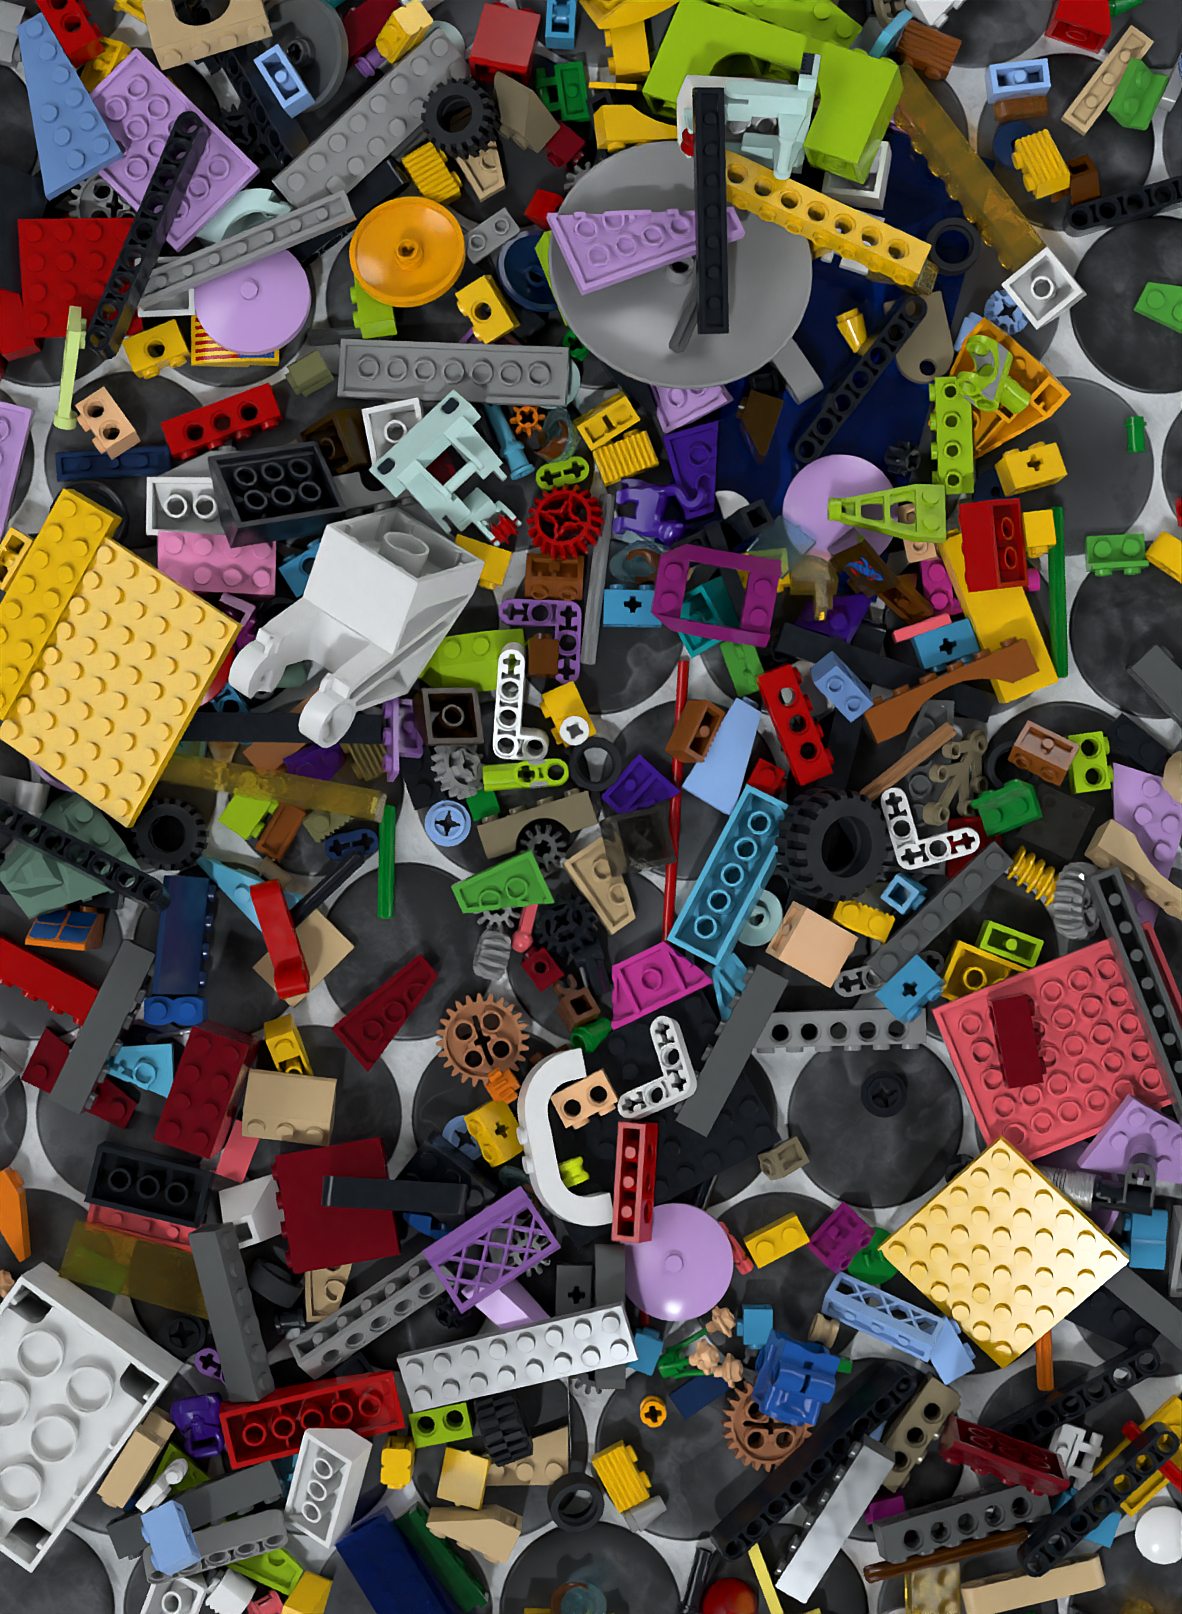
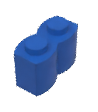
(168, 1008)

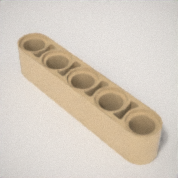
(1018, 1589)

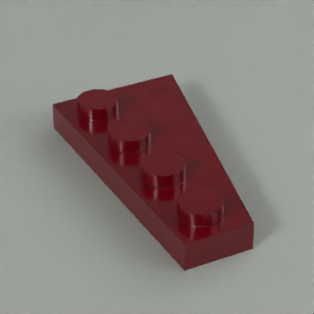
(381, 1015)
(45, 1067)

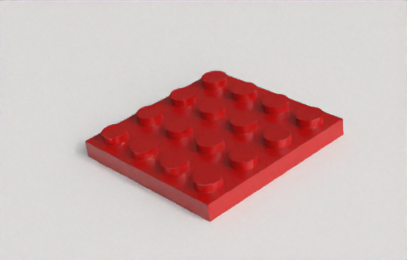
(66, 267)

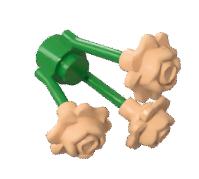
(706, 1355)

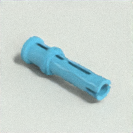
(510, 448)

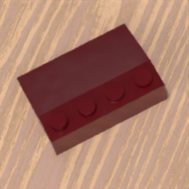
(1003, 1457)

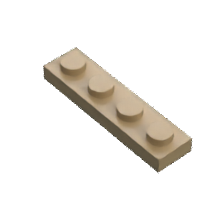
(1105, 81)

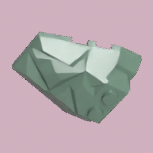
(47, 886)

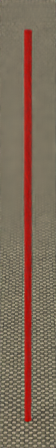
(674, 829)

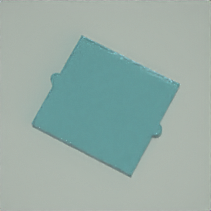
(783, 543)

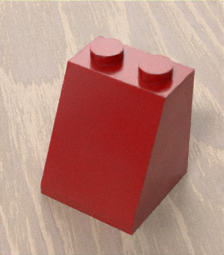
(1080, 23)
(505, 43)

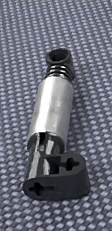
(1091, 1190)

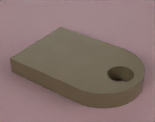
(928, 342)

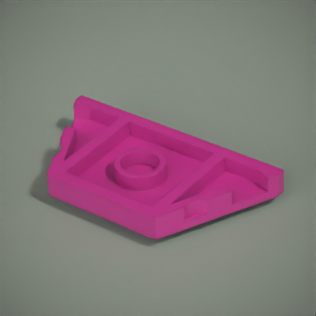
(652, 982)

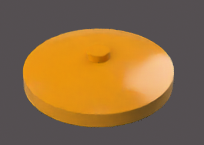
(407, 252)

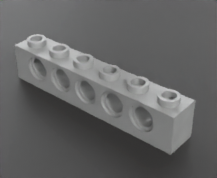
(910, 1037)
(368, 1316)

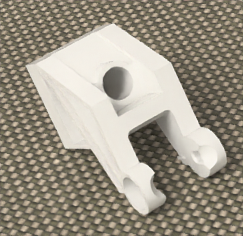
(368, 614)

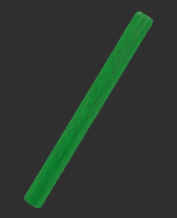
(1057, 597)

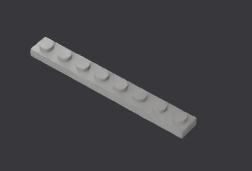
(247, 247)

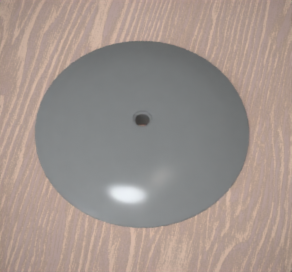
(635, 319)

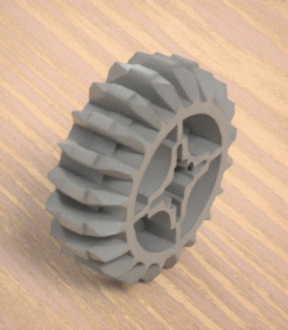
(1072, 903)

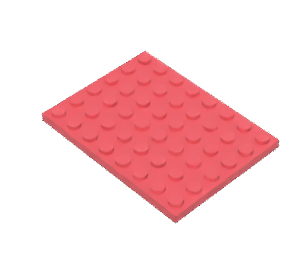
(1088, 1044)

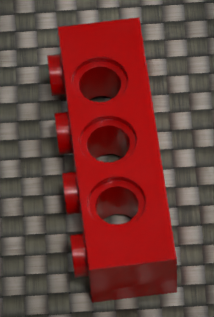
(81, 44)
(179, 428)
(770, 684)
(634, 1181)

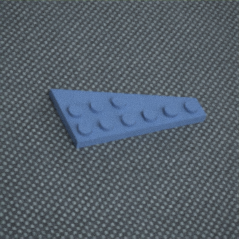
(66, 123)

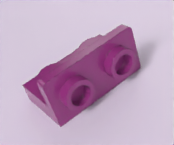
(242, 613)
(840, 1238)

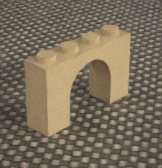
(182, 43)
(137, 1458)

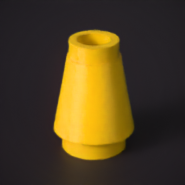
(852, 328)

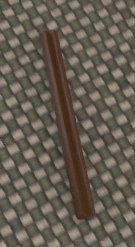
(969, 1547)

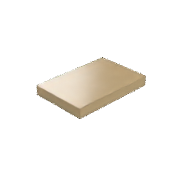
(322, 949)

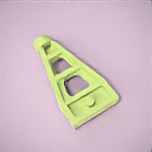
(75, 339)

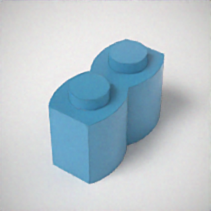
(1145, 1239)

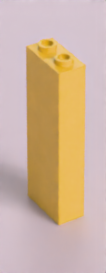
(996, 617)

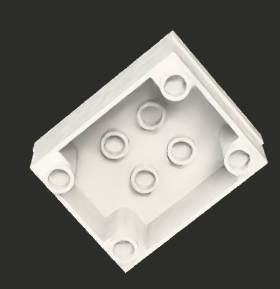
(68, 1404)

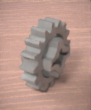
(458, 769)

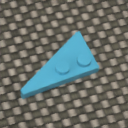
(236, 886)
(146, 1066)

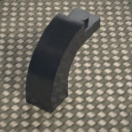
(737, 529)

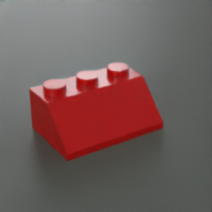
(993, 544)

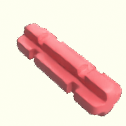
(743, 1263)

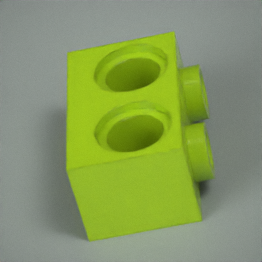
(1095, 761)
(444, 1429)

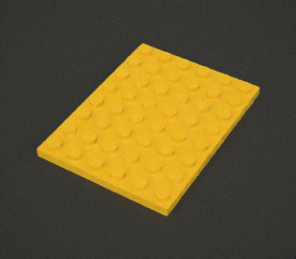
(119, 681)

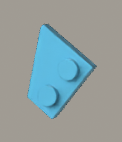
(728, 982)

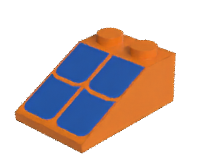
(68, 929)

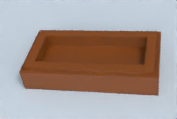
(281, 831)

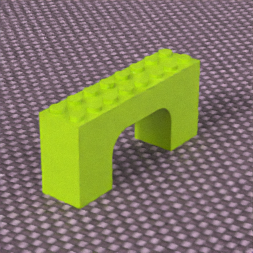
(853, 88)

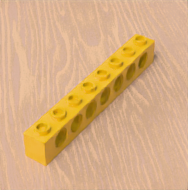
(830, 216)

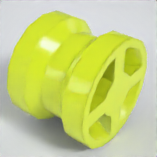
(572, 1172)

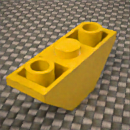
(308, 1595)

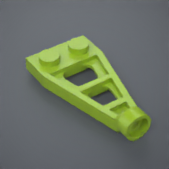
(928, 511)

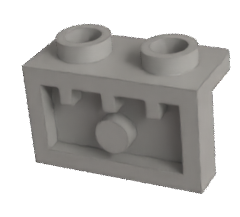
(490, 235)

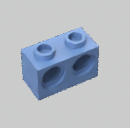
(841, 686)

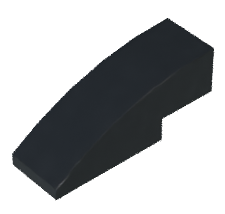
(635, 390)

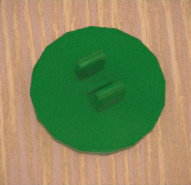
(870, 1264)

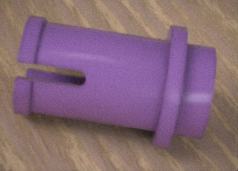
(370, 62)

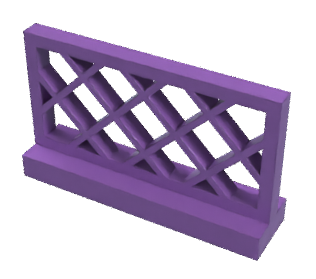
(477, 1228)

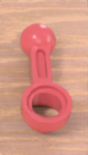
(522, 939)

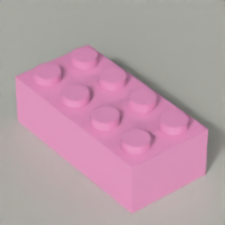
(211, 567)

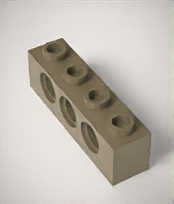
(912, 1415)

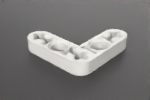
(912, 841)
(670, 1080)

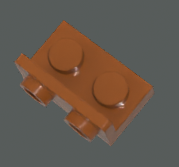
(554, 578)
(1043, 753)

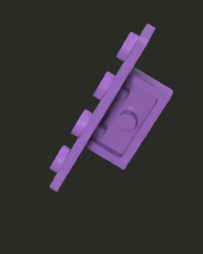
(399, 735)

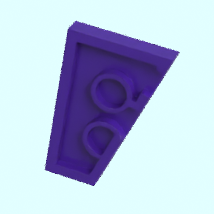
(693, 463)

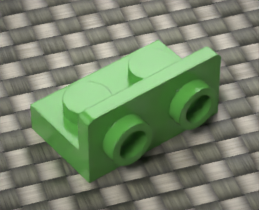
(1137, 95)
(1115, 553)
(742, 666)

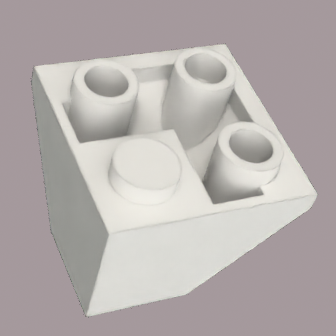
(252, 1210)

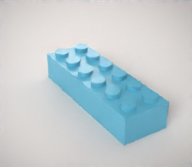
(731, 879)

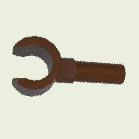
(538, 1056)

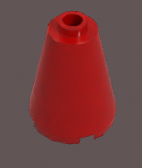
(729, 1597)

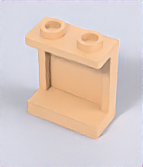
(812, 944)

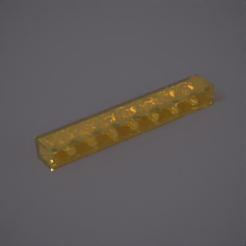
(964, 174)
(275, 787)

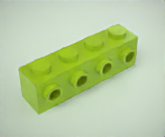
(953, 437)

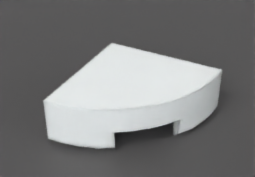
(730, 502)

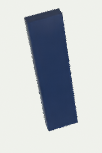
(132, 463)

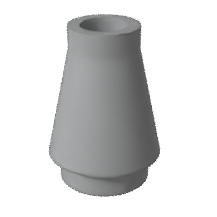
(643, 1513)

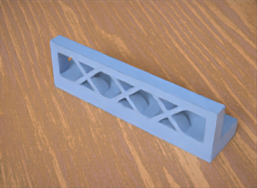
(878, 1320)

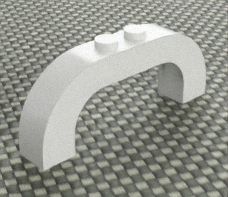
(538, 1143)

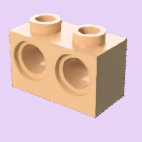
(110, 421)
(581, 1092)

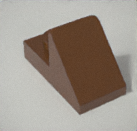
(907, 600)

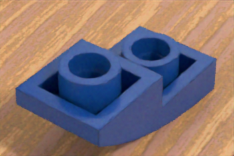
(423, 1222)

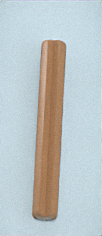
(909, 761)

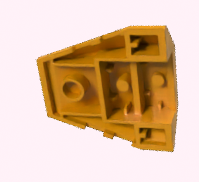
(1001, 425)

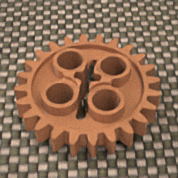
(457, 1048)
(765, 1449)

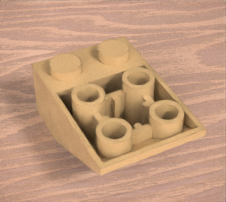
(487, 1530)

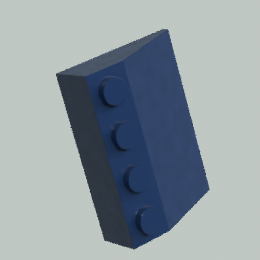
(183, 936)

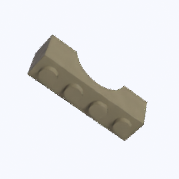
(501, 834)

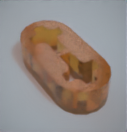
(1020, 108)

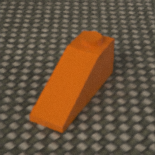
(14, 1213)

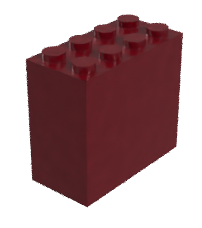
(207, 1089)
(332, 1235)

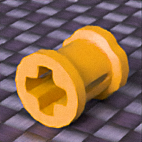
(645, 1415)

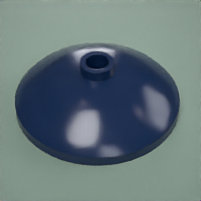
(515, 267)

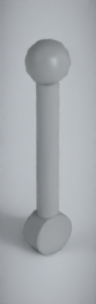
(152, 1038)

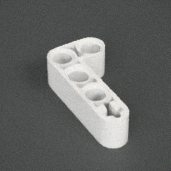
(514, 701)

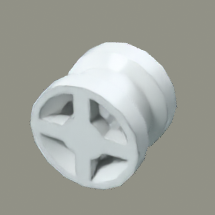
(574, 734)

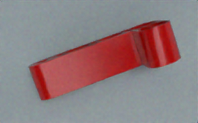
(281, 939)

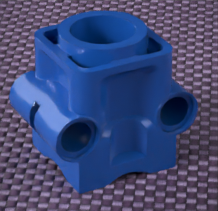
(794, 1379)

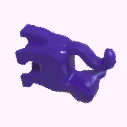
(650, 510)

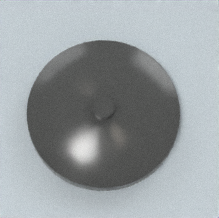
(313, 41)

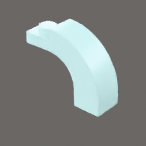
(243, 213)

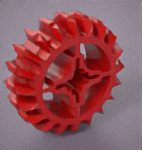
(585, 531)

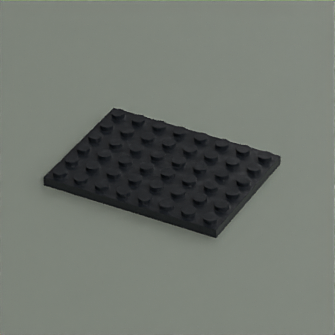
(682, 1154)

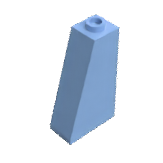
(723, 772)

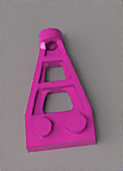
(938, 587)

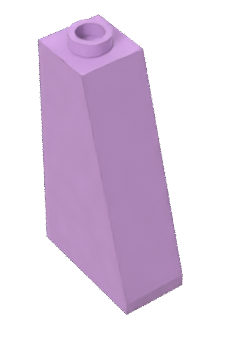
(509, 1304)

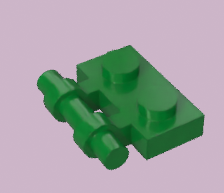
(571, 91)

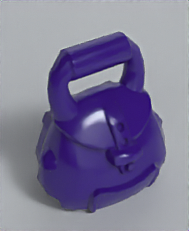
(198, 1420)

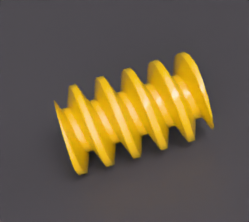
(1034, 875)

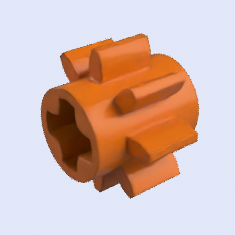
(528, 427)
(502, 1085)

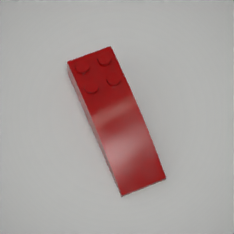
(277, 1422)

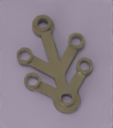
(973, 746)

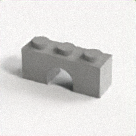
(358, 498)

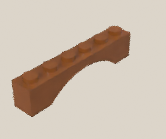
(1006, 663)

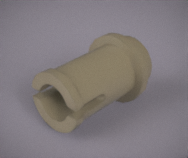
(272, 871)

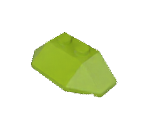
(470, 660)

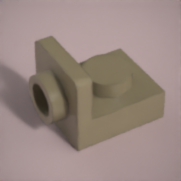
(783, 1159)

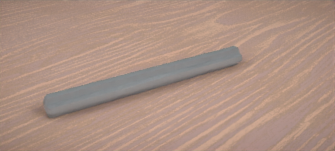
(597, 583)

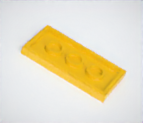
(1171, 1414)

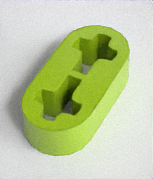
(561, 467)

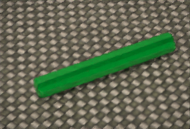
(386, 863)

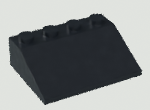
(20, 198)
(274, 493)

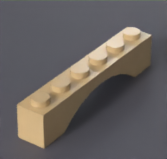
(1119, 847)

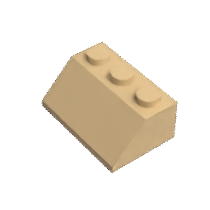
(289, 1107)

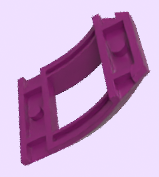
(757, 603)

